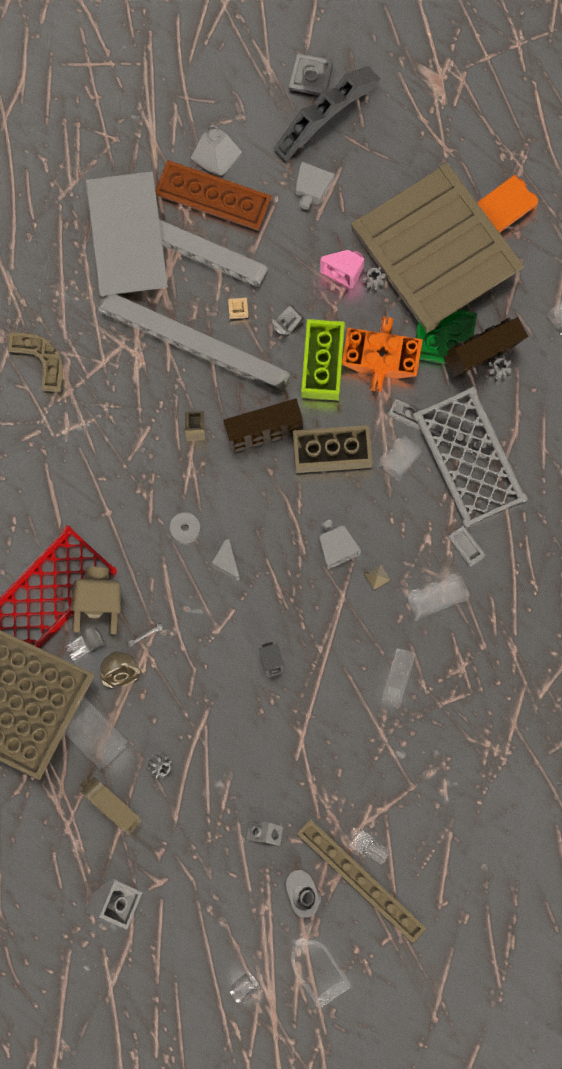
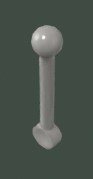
(159, 627)

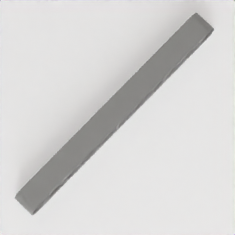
(194, 342)

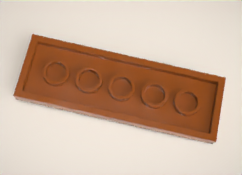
(213, 195)

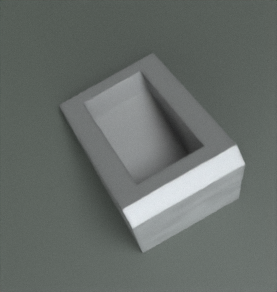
(225, 561)

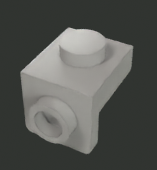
(287, 320)

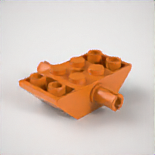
(364, 349)

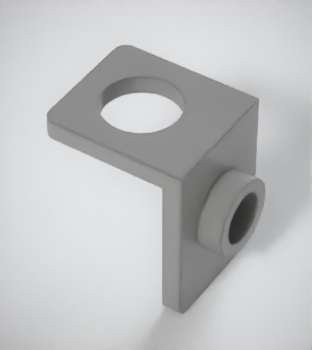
(262, 832)

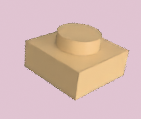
(238, 308)

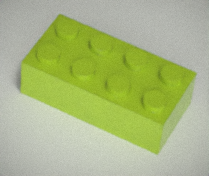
(322, 359)

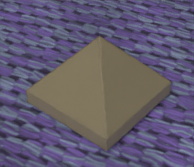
(377, 577)

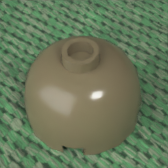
(119, 669)

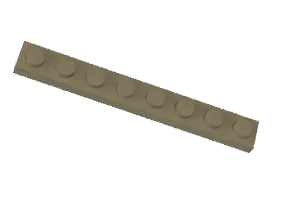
(361, 881)

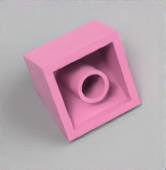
(343, 267)

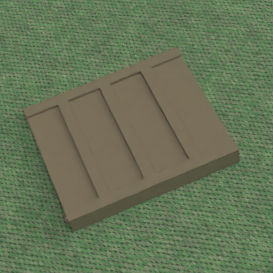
(436, 246)

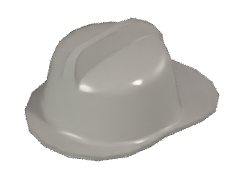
(303, 893)

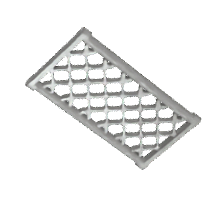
(472, 392)

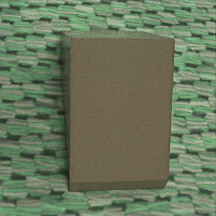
(194, 426)

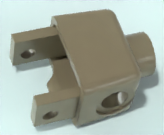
(95, 597)

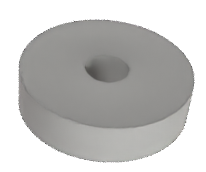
(185, 536)

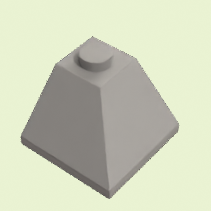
(215, 152)
(114, 903)

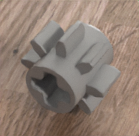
(373, 272)
(500, 361)
(159, 765)

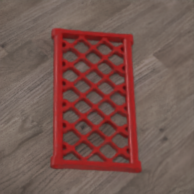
(67, 531)

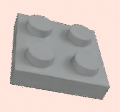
(310, 74)

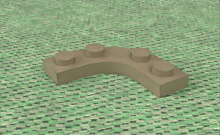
(44, 351)

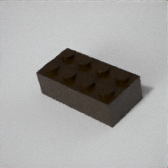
(485, 345)
(263, 425)

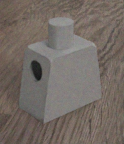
(312, 185)
(337, 544)

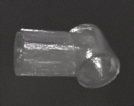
(89, 641)
(366, 845)

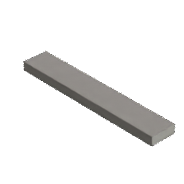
(403, 413)

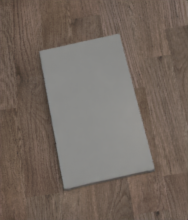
(126, 233)

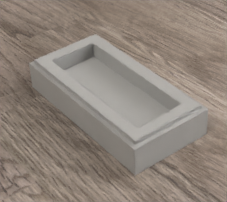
(466, 546)

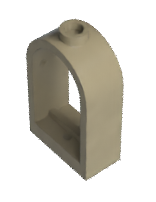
(110, 805)

